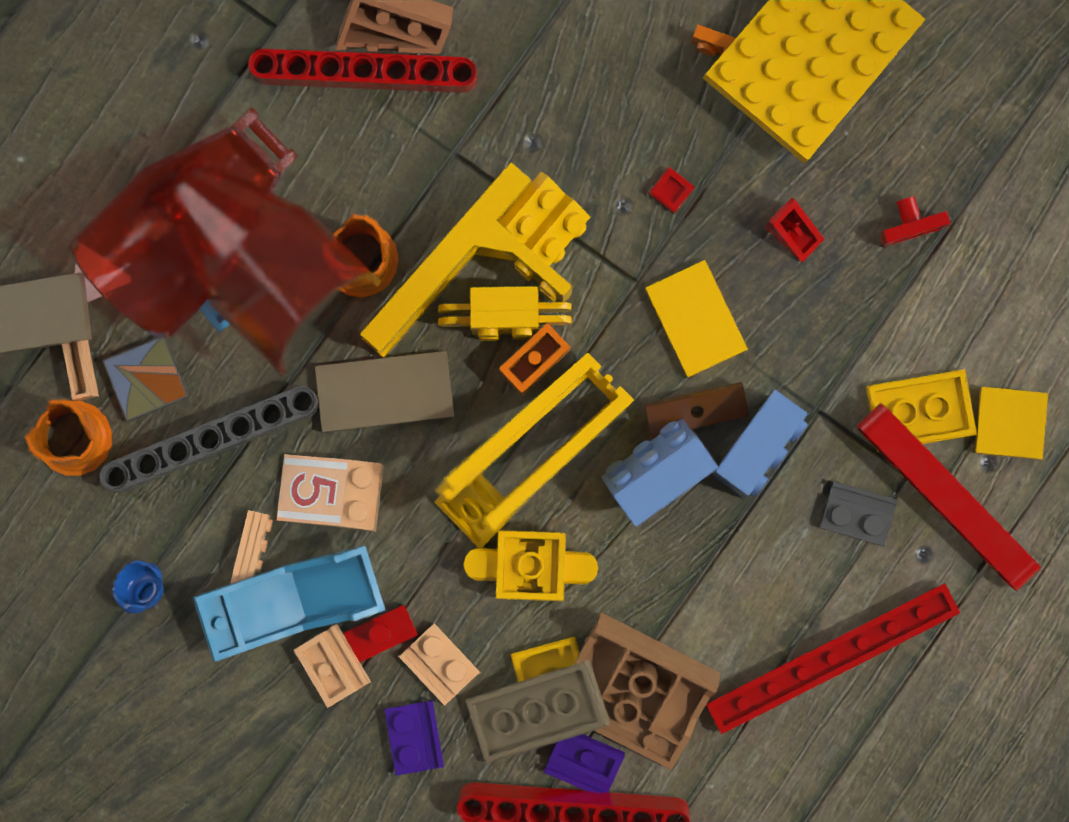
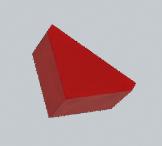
(794, 230)

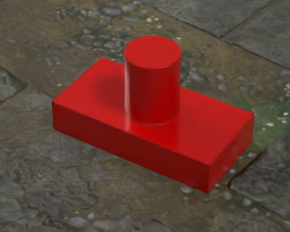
(913, 223)
(381, 633)

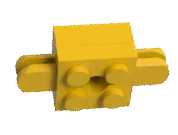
(504, 312)
(531, 566)

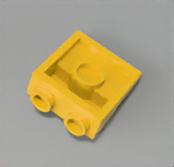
(545, 219)

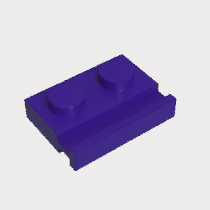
(414, 738)
(585, 763)

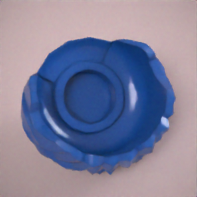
(138, 587)

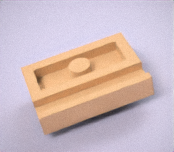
(439, 664)
(332, 665)

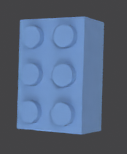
(761, 445)
(658, 471)

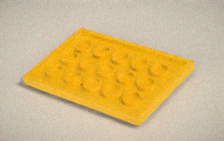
(810, 63)

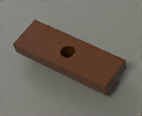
(716, 405)

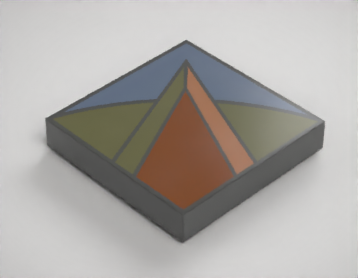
(145, 379)

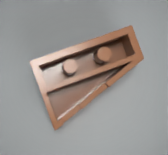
(395, 24)

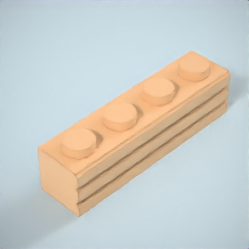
(80, 370)
(251, 546)

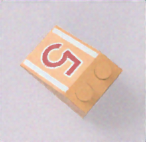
(330, 492)

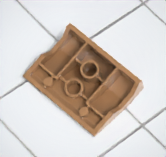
(646, 689)

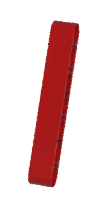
(350, 61)
(948, 497)
(559, 801)

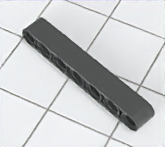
(193, 440)

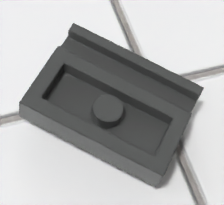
(858, 514)

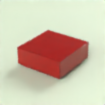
(671, 190)

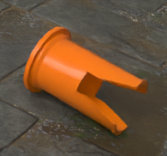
(387, 270)
(96, 428)

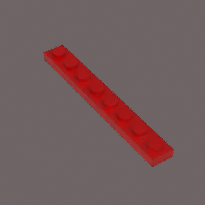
(832, 658)

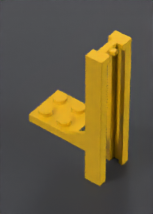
(473, 235)
(470, 497)

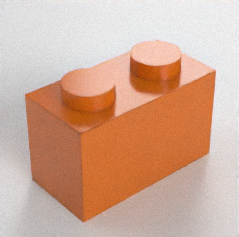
(534, 359)

